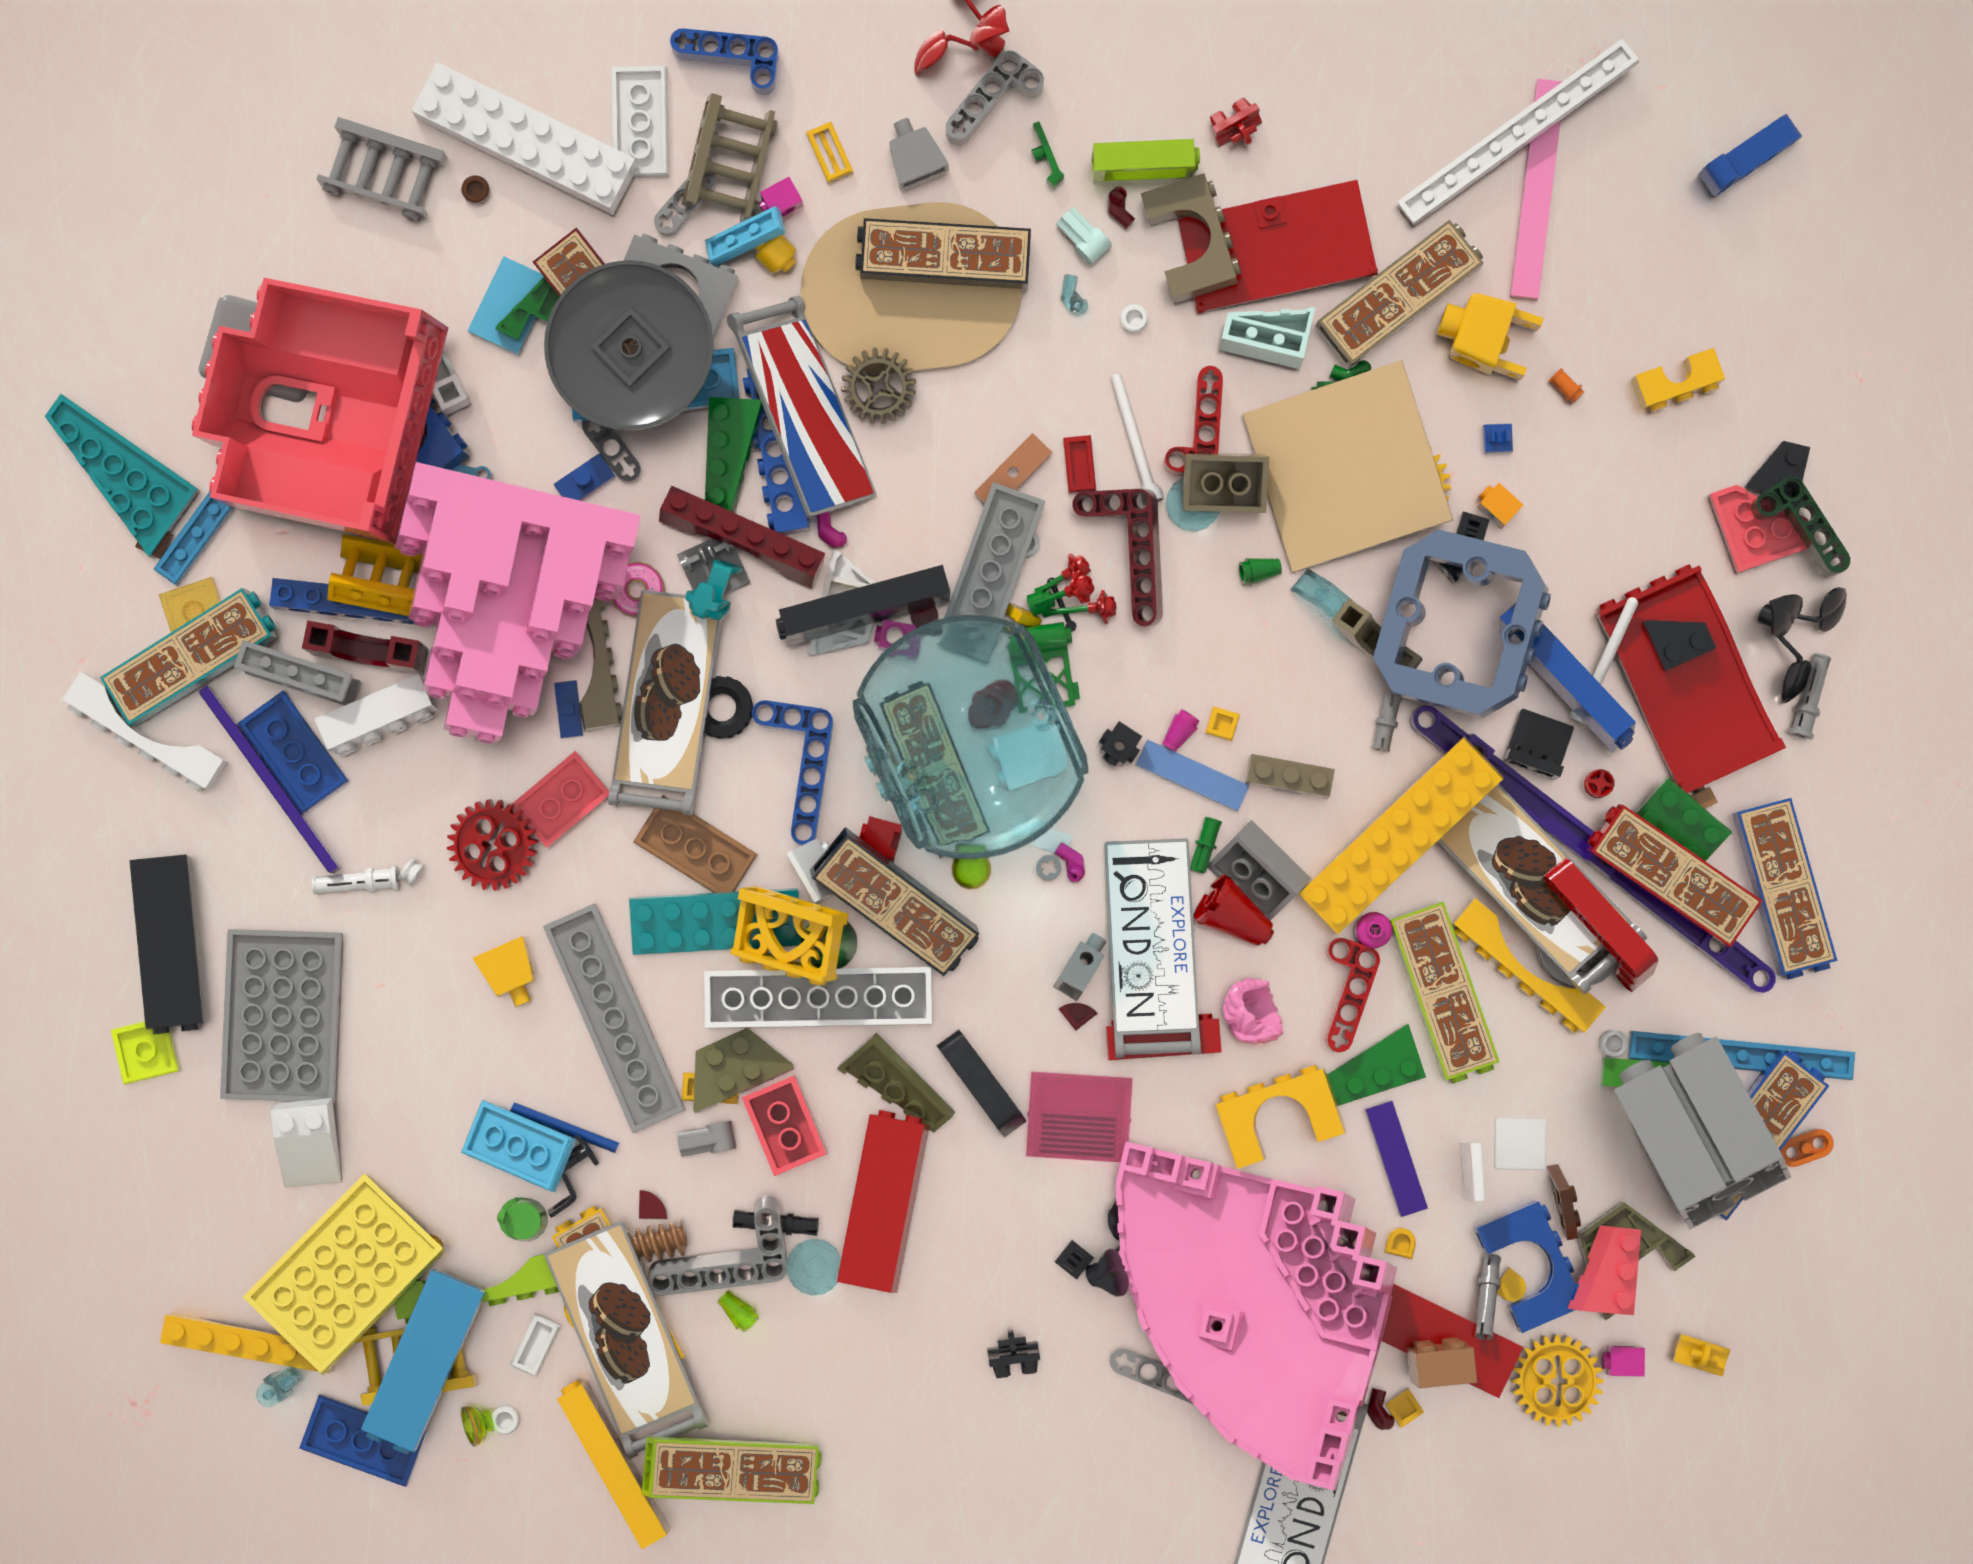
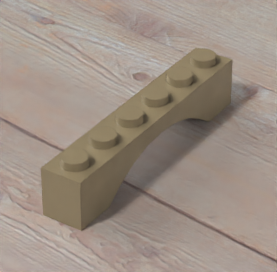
(598, 703)

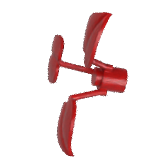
(984, 36)

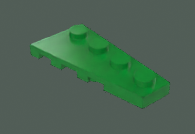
(1378, 1069)

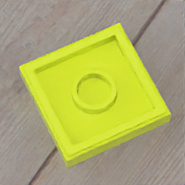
(143, 1054)

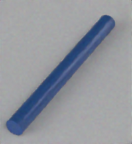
(565, 1127)

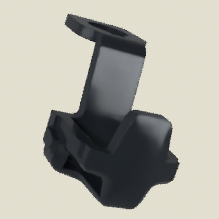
(577, 1155)

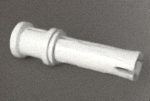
(369, 879)

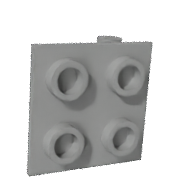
(699, 559)

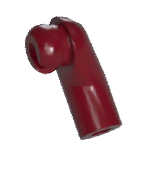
(1116, 207)
(1377, 1412)

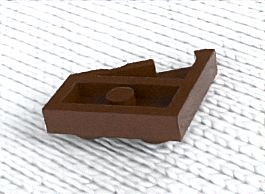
(1564, 1199)

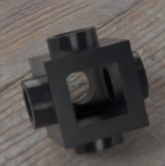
(1124, 735)

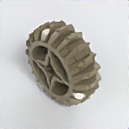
(866, 377)

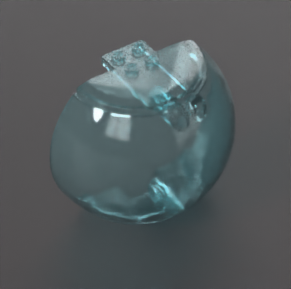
(964, 715)

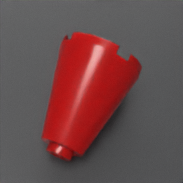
(1233, 913)

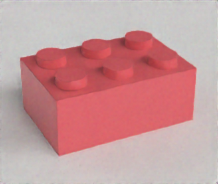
(784, 1125)

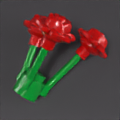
(1080, 587)

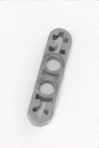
(1158, 1382)

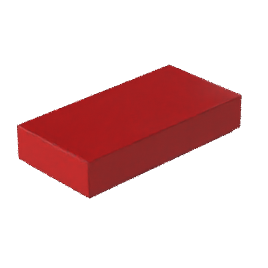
(1079, 464)

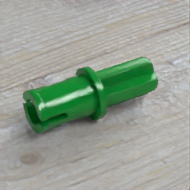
(1205, 845)

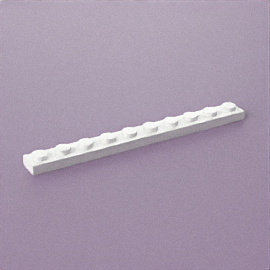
(1518, 132)

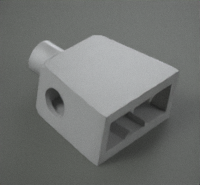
(915, 155)
(1077, 975)

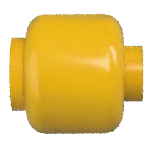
(776, 254)

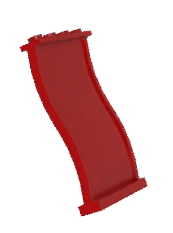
(1701, 710)

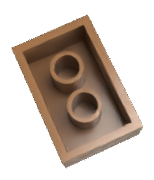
(1441, 1363)

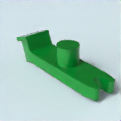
(1045, 151)

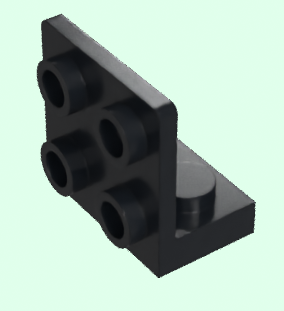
(1539, 744)

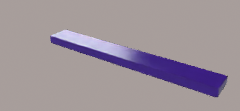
(269, 779)

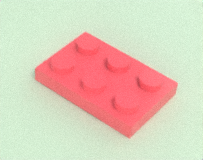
(561, 799)

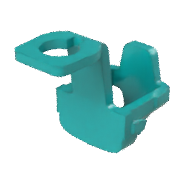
(708, 597)

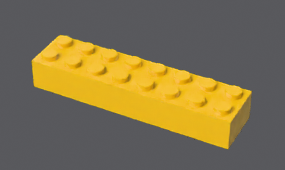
(1401, 835)

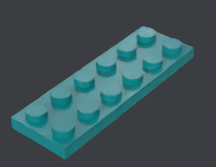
(696, 923)

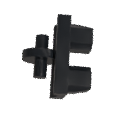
(1012, 1352)

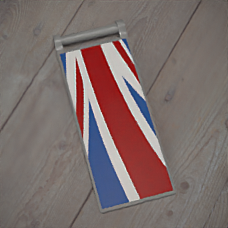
(803, 409)

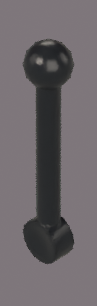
(1069, 623)

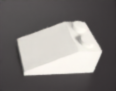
(306, 1142)

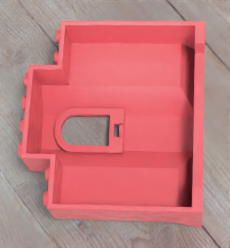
(370, 369)

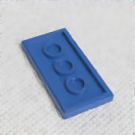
(293, 752)
(337, 1435)

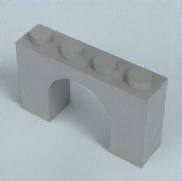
(714, 283)

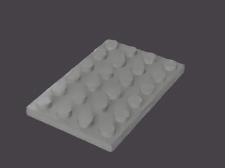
(281, 1015)

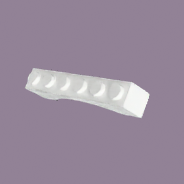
(194, 762)

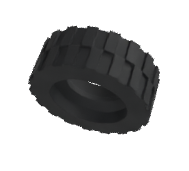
(743, 711)

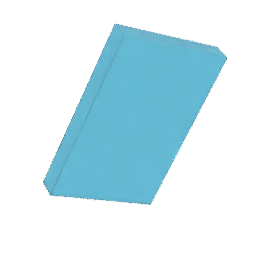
(505, 291)

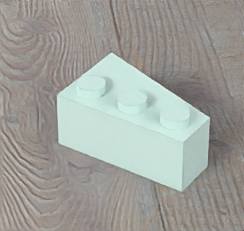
(1268, 336)

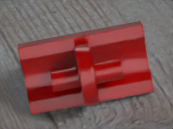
(1237, 126)

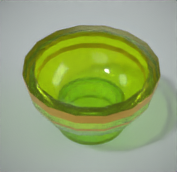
(970, 872)
(476, 1424)

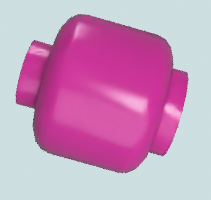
(1363, 928)

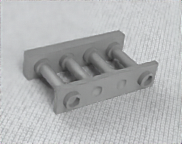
(376, 141)
(297, 673)

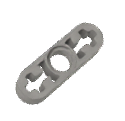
(666, 212)

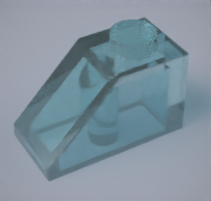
(1319, 594)

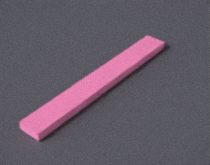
(1535, 207)

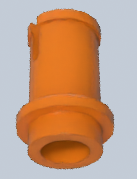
(1567, 386)

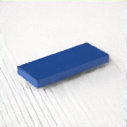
(568, 709)

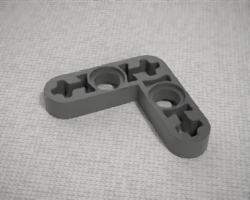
(600, 439)

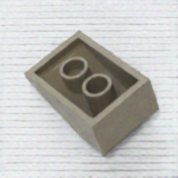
(1225, 482)

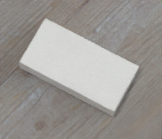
(535, 1345)

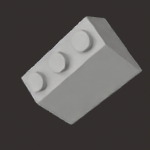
(1260, 869)

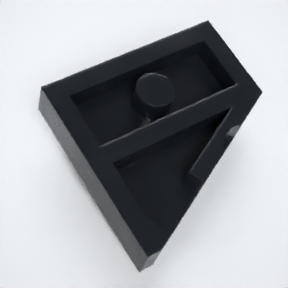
(1785, 461)
(1678, 641)

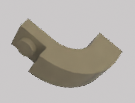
(1363, 632)

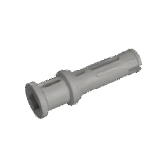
(1808, 708)

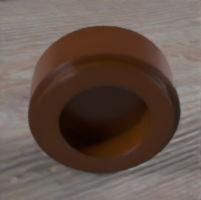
(475, 190)

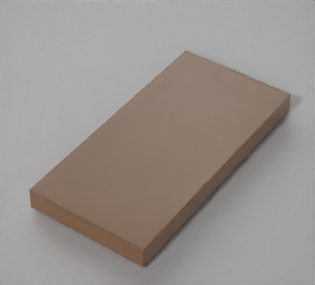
(696, 849)

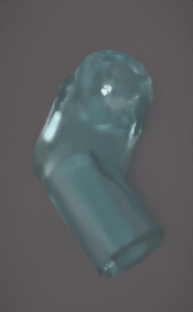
(1070, 297)

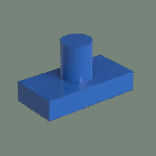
(585, 479)

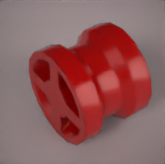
(1603, 781)

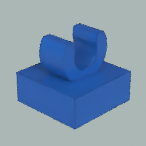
(1497, 438)

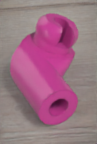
(829, 534)
(1074, 862)

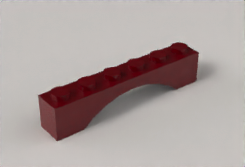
(704, 518)

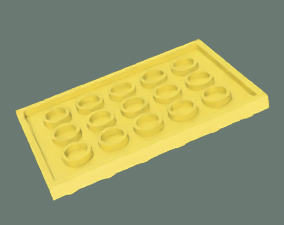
(343, 1274)

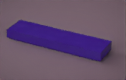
(1396, 1158)

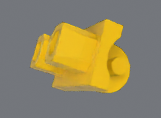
(1701, 1355)

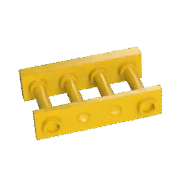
(372, 592)
(459, 1380)

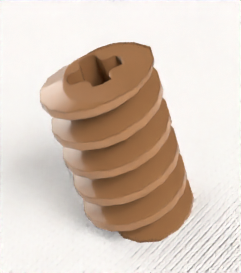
(660, 1242)

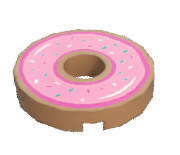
(635, 573)

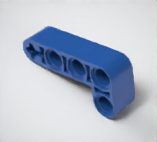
(723, 54)
(1749, 155)

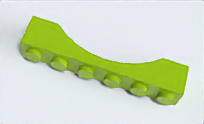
(532, 1277)

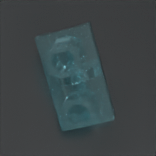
(278, 1387)

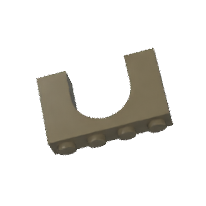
(1194, 199)

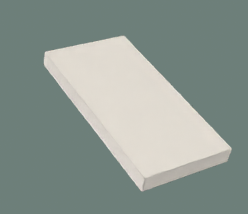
(641, 117)

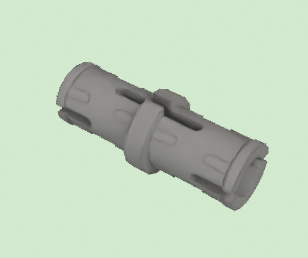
(1386, 722)

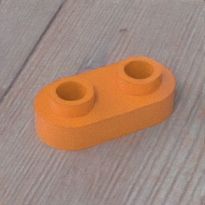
(1804, 1148)

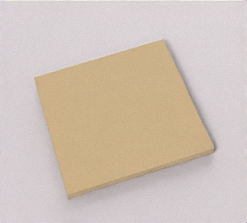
(1348, 466)

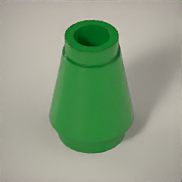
(1259, 569)

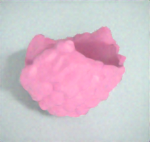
(1251, 1012)

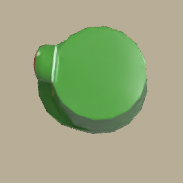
(523, 1219)

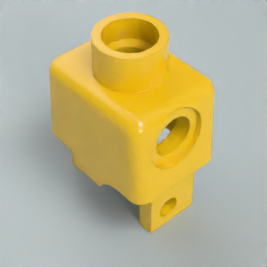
(1481, 333)

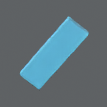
(745, 236)

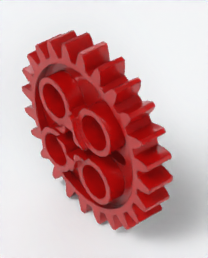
(514, 857)

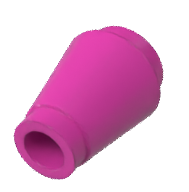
(1180, 729)

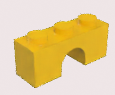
(1655, 389)

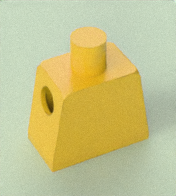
(508, 970)

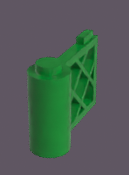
(1053, 642)

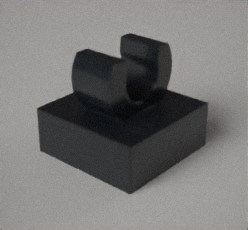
(1472, 525)
(1074, 1259)

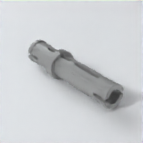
(1488, 1286)

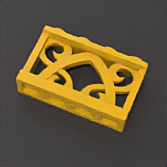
(819, 917)

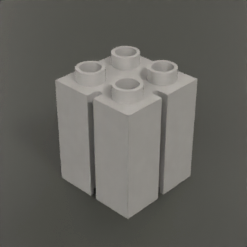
(1701, 1129)

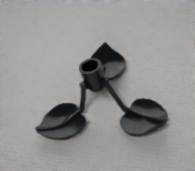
(1779, 617)
(1109, 1271)

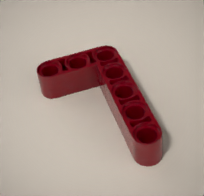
(1137, 543)

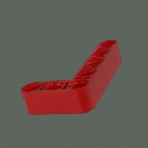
(1633, 954)

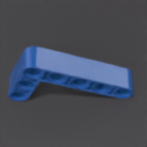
(808, 762)

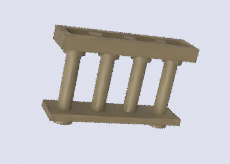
(702, 165)

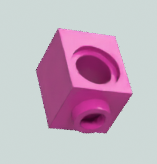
(781, 195)
(887, 626)
(1624, 1360)

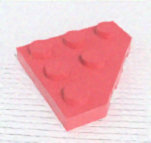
(1749, 539)

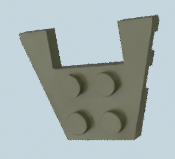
(1651, 1238)

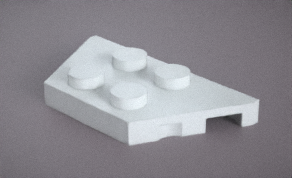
(842, 577)

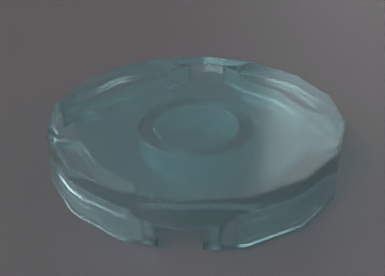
(1186, 520)
(814, 1266)

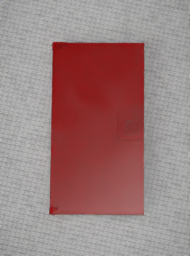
(1288, 244)

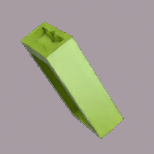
(1144, 160)

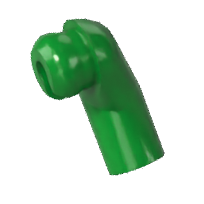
(1340, 373)

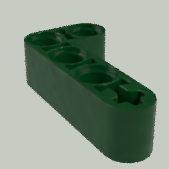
(1805, 529)

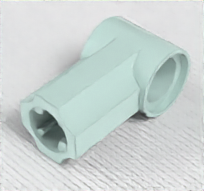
(1089, 241)

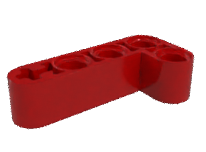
(1201, 420)
(1346, 996)

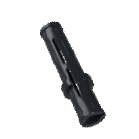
(790, 1223)

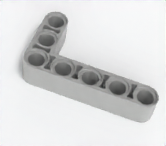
(728, 1261)

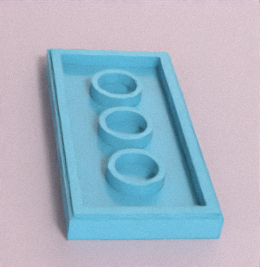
(518, 1146)

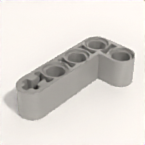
(989, 100)

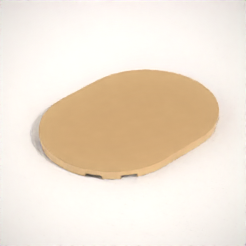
(921, 321)

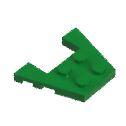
(537, 303)

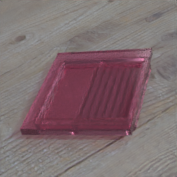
(1078, 1116)

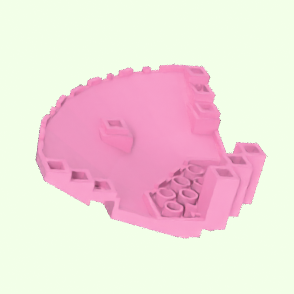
(1282, 1281)

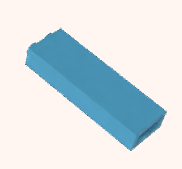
(423, 1361)

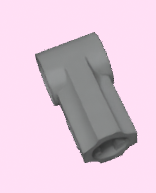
(714, 1138)

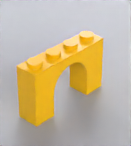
(1240, 1112)

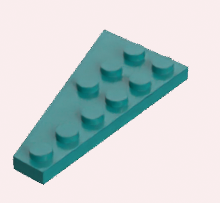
(133, 482)

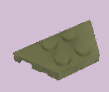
(734, 1067)

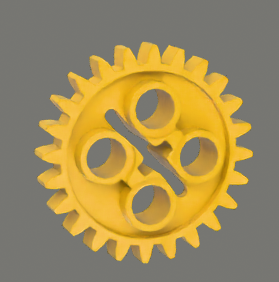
(1531, 1381)

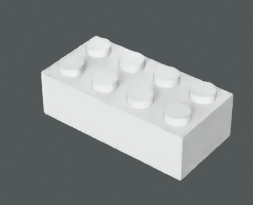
(376, 715)

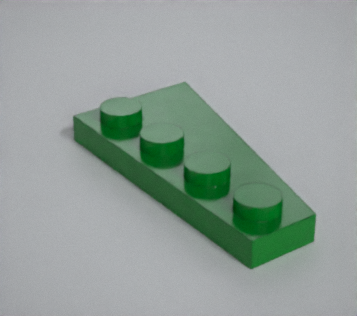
(729, 440)

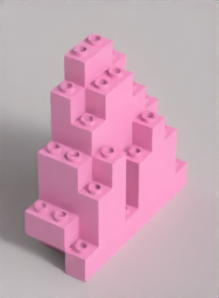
(506, 586)

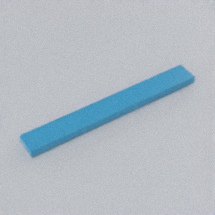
(1746, 1055)

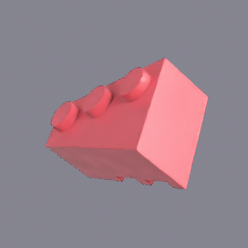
(1611, 1273)

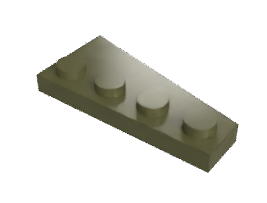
(887, 1073)

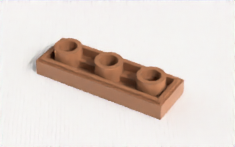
(1024, 459)

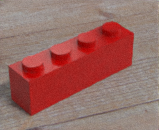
(1209, 1039)

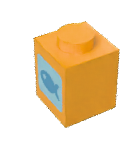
(1499, 504)

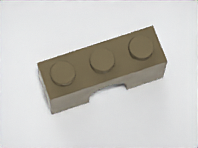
(1289, 775)

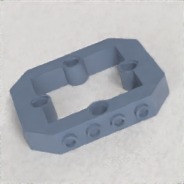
(1466, 554)

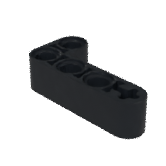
(981, 1083)

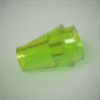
(738, 1311)

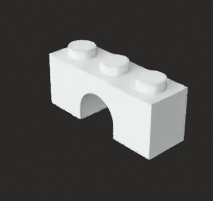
(448, 388)

